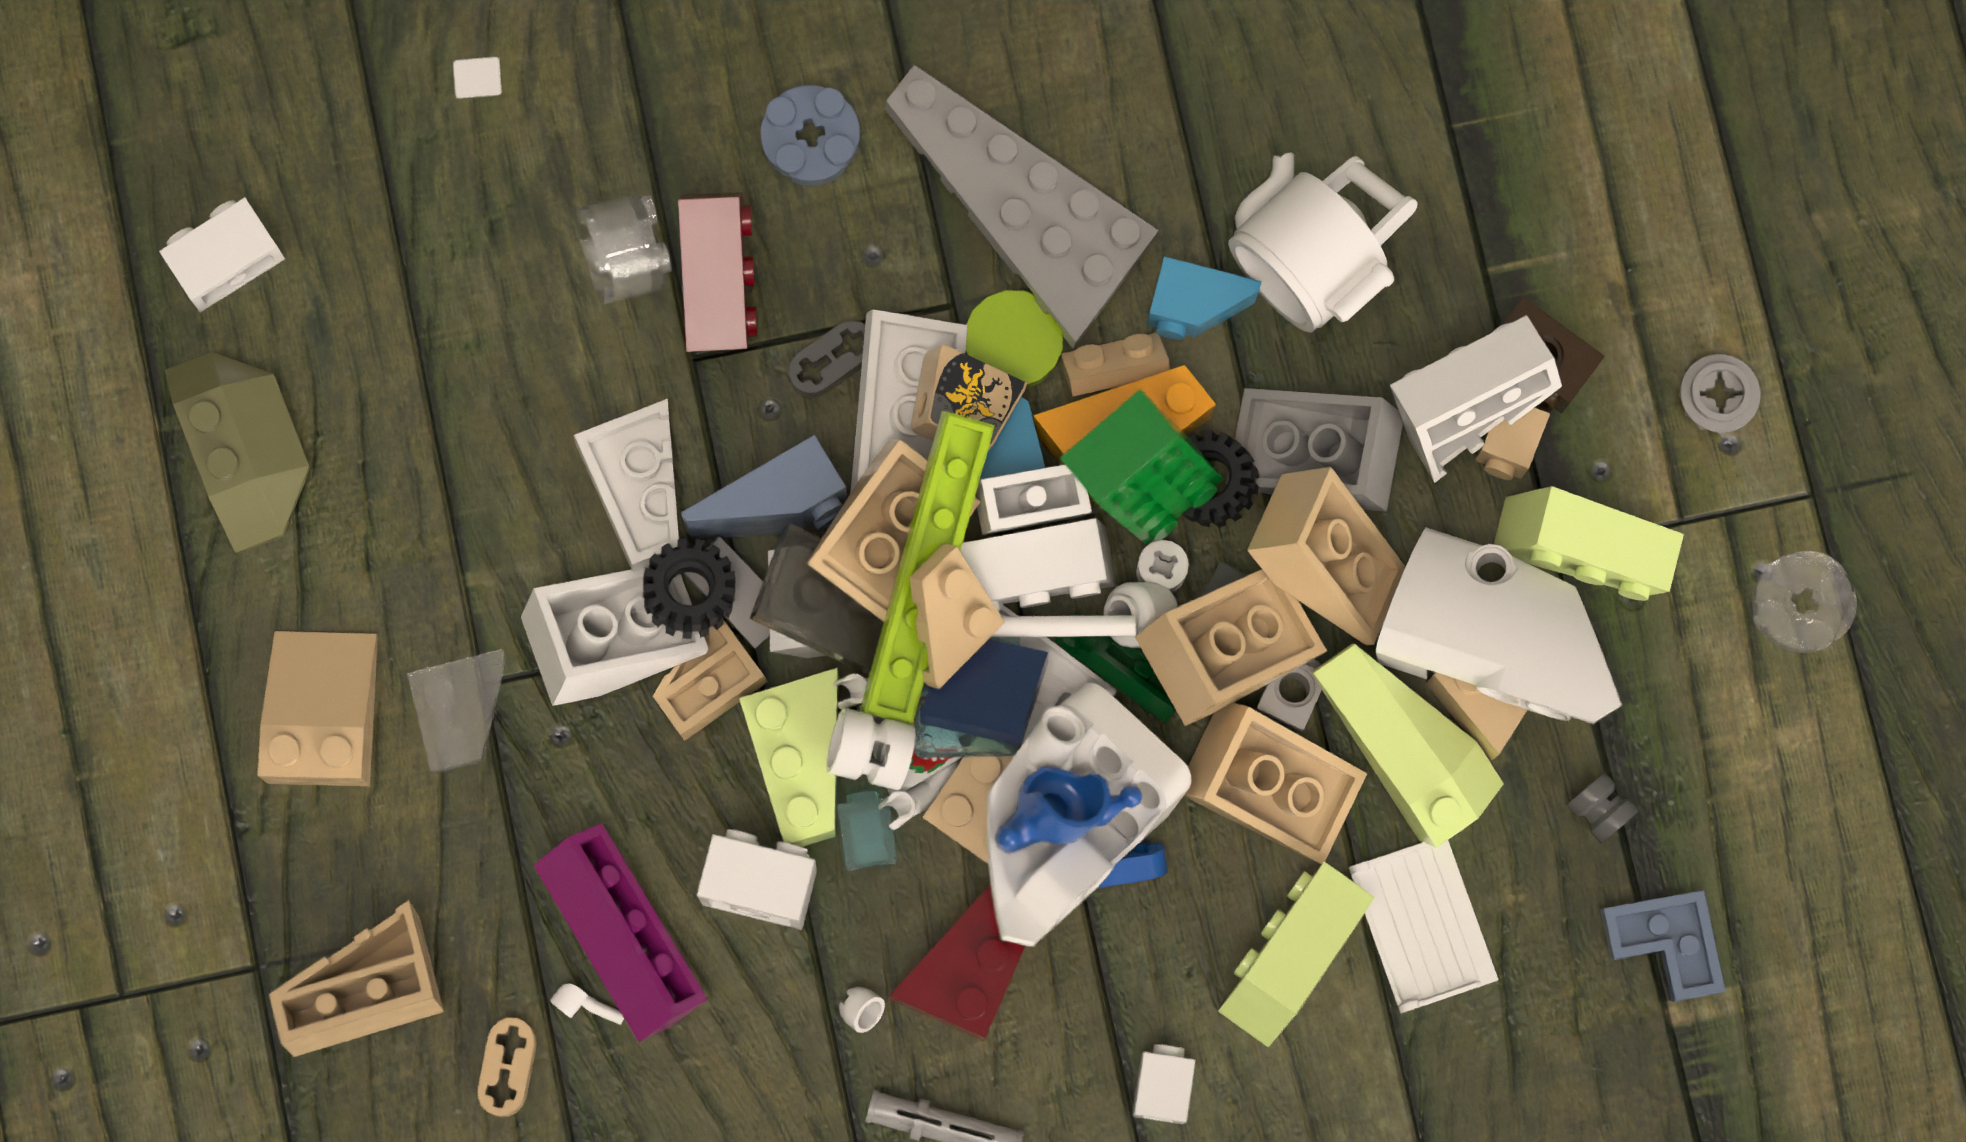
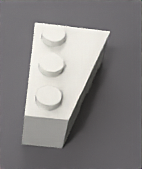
(1474, 391)
(1043, 563)

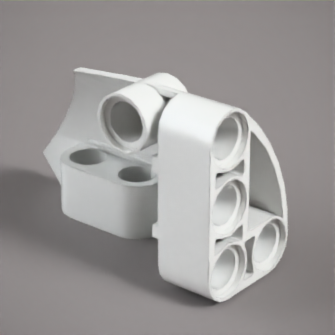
(1510, 637)
(1082, 736)

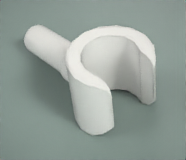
(570, 998)

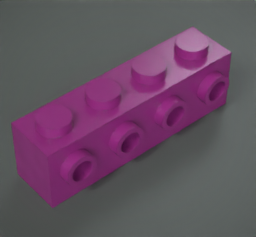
(620, 932)

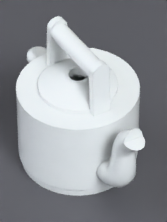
(1314, 243)

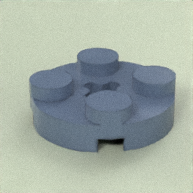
(793, 157)

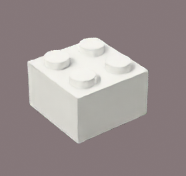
(757, 879)

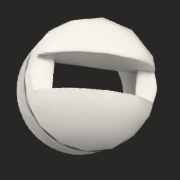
(861, 1009)

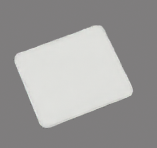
(477, 77)

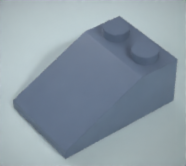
(791, 488)

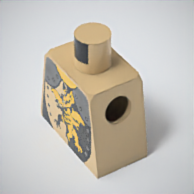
(963, 387)

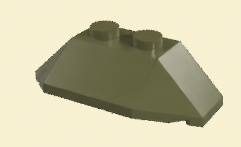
(240, 445)

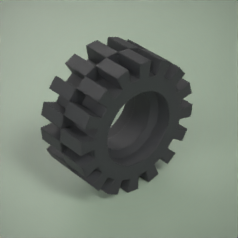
(1240, 483)
(693, 559)

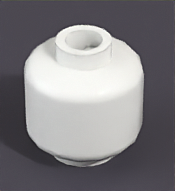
(1141, 599)

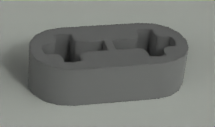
(823, 350)

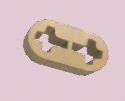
(494, 1065)

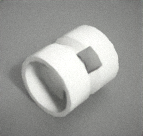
(853, 745)

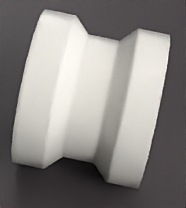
(1160, 569)

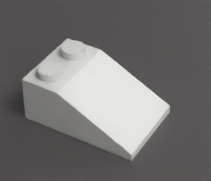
(598, 636)

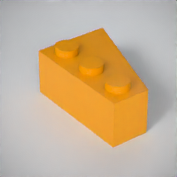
(1172, 391)

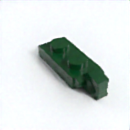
(1123, 668)

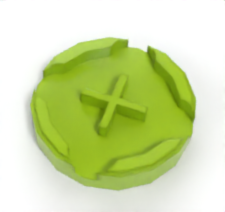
(1014, 336)

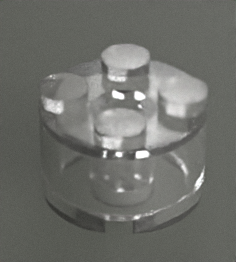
(623, 248)

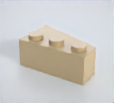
(361, 989)

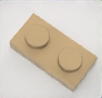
(1114, 363)

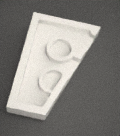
(635, 479)

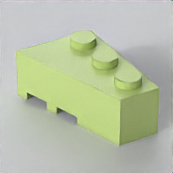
(1589, 542)

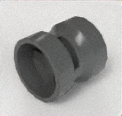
(1602, 807)

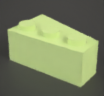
(792, 742)
(1295, 953)

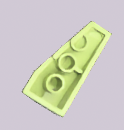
(1418, 754)

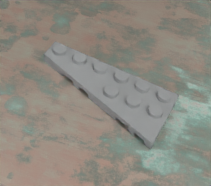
(1036, 214)

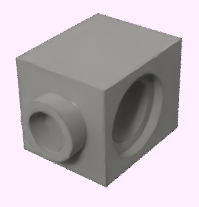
(1289, 714)

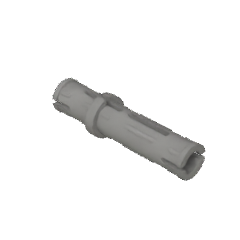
(884, 1111)

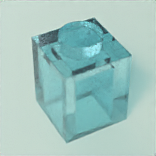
(866, 832)

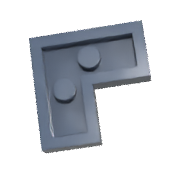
(1679, 930)

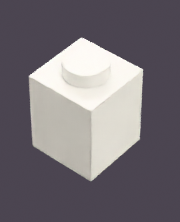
(1164, 1085)

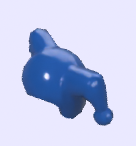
(1061, 808)

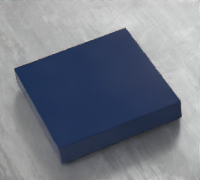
(989, 693)

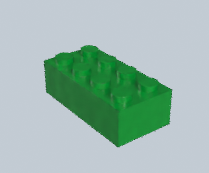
(1142, 469)

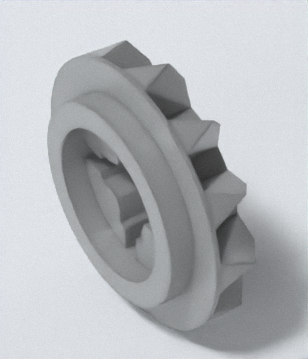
(1734, 378)

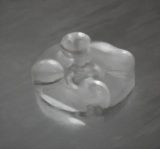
(1777, 614)

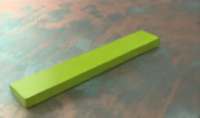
(938, 519)

